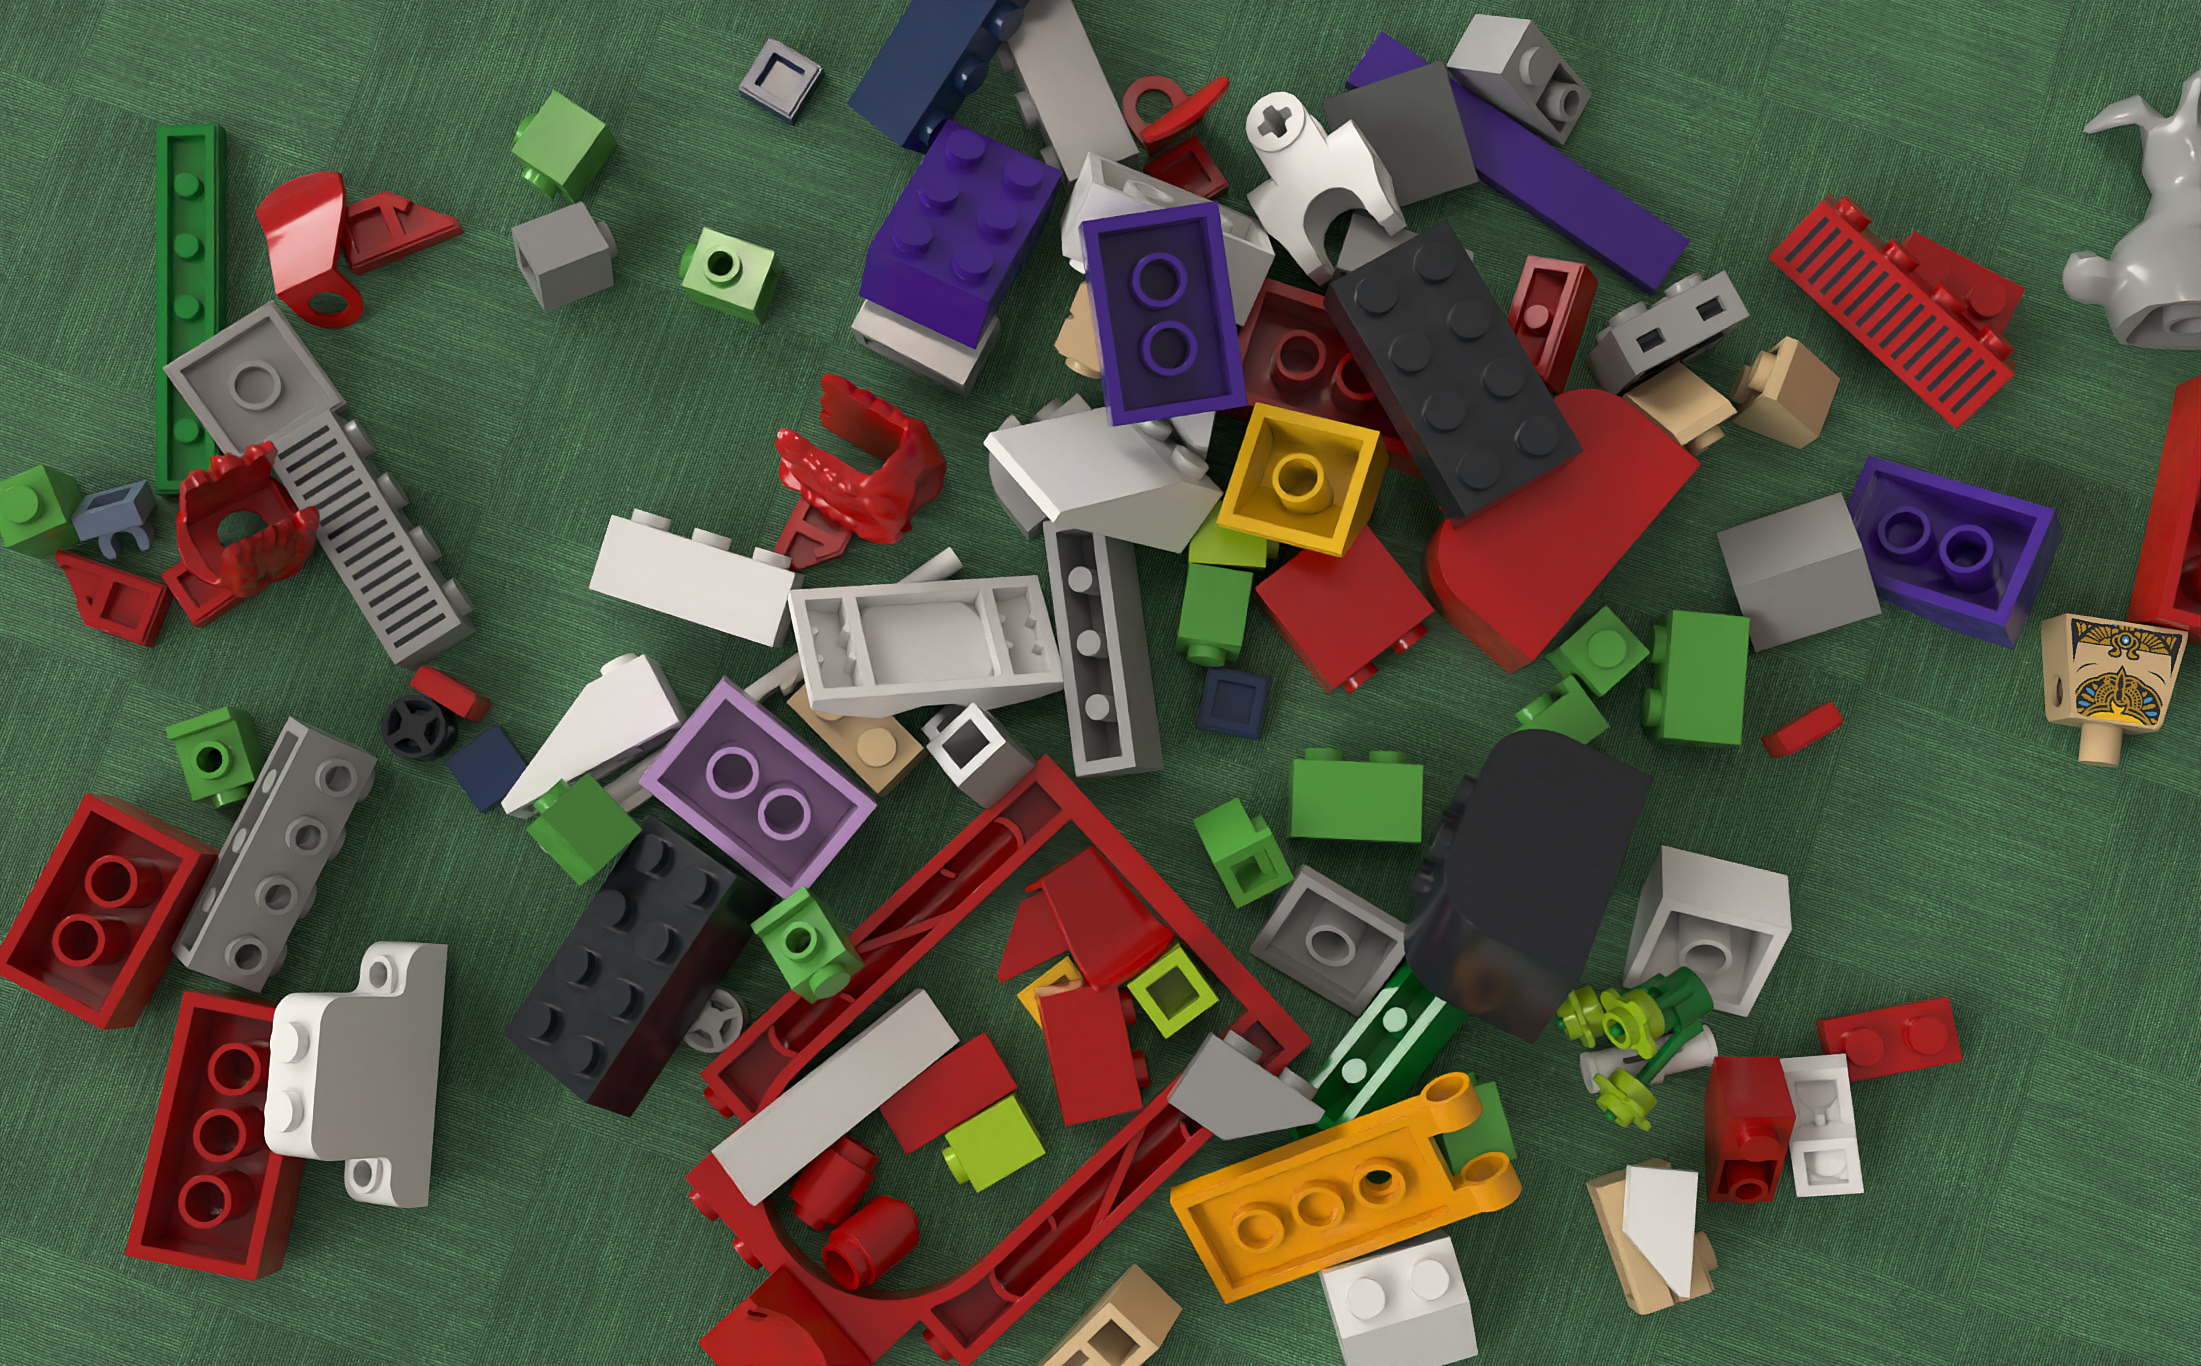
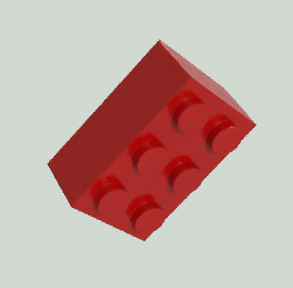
(106, 912)

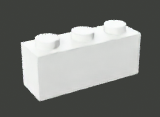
(696, 578)

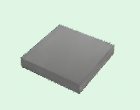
(254, 381)

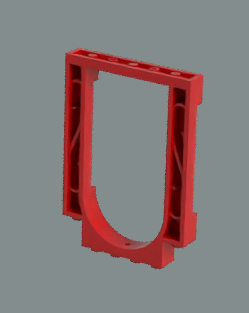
(997, 1289)

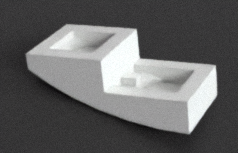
(1824, 1129)

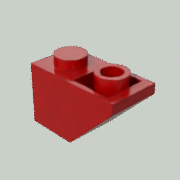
(1746, 1128)

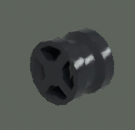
(407, 724)

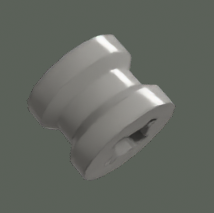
(706, 1030)

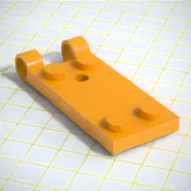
(1316, 1207)

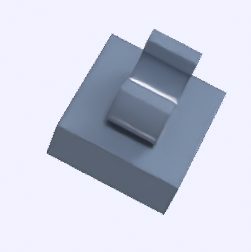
(116, 511)

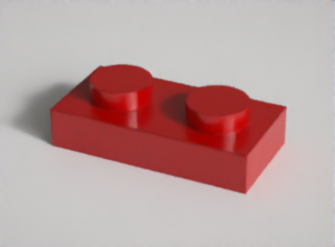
(1988, 295)
(1893, 1038)

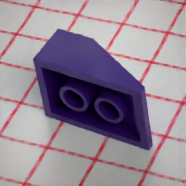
(1953, 549)

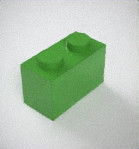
(1697, 679)
(1355, 799)

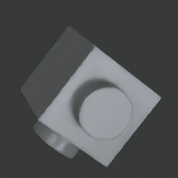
(565, 255)

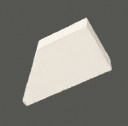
(1662, 1220)

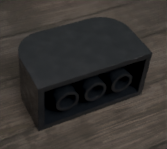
(1521, 878)

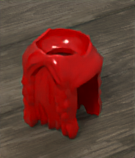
(237, 486)
(875, 504)

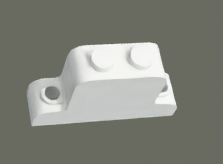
(361, 1074)

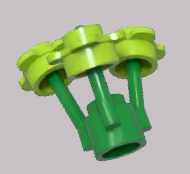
(1634, 1022)

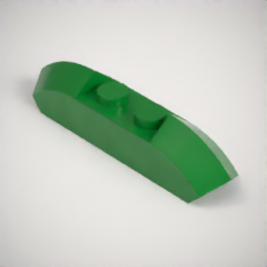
(1382, 1052)

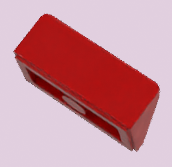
(1551, 315)

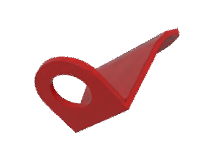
(1175, 123)
(303, 240)
(1102, 920)

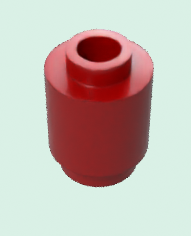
(833, 1183)
(871, 1242)

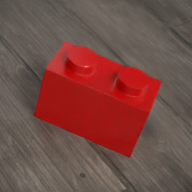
(1091, 1050)

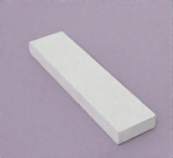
(835, 1096)

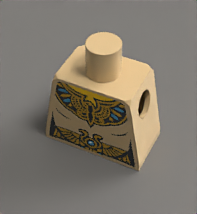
(2108, 680)

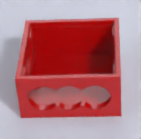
(1344, 610)

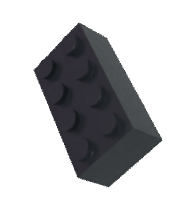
(1450, 374)
(638, 967)

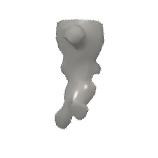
(2155, 269)

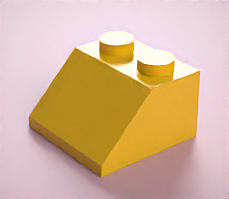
(1304, 480)

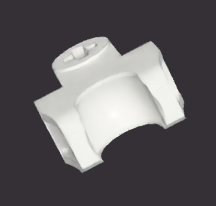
(1314, 179)

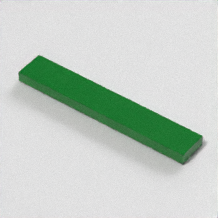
(187, 284)

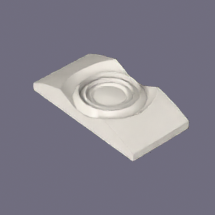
(925, 645)

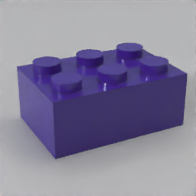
(960, 233)
(1162, 313)

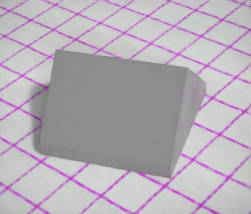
(1799, 572)
(1330, 940)

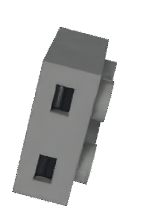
(1674, 329)

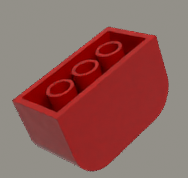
(1540, 554)

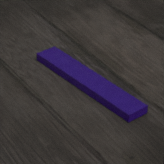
(1545, 180)

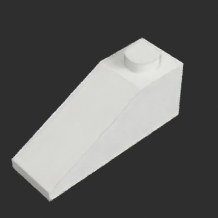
(604, 730)

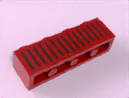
(1895, 310)

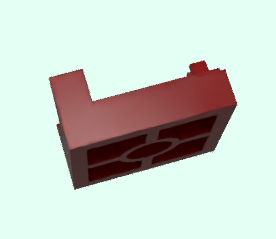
(779, 1328)

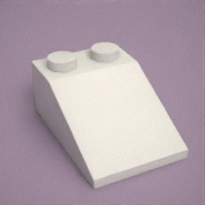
(1110, 479)

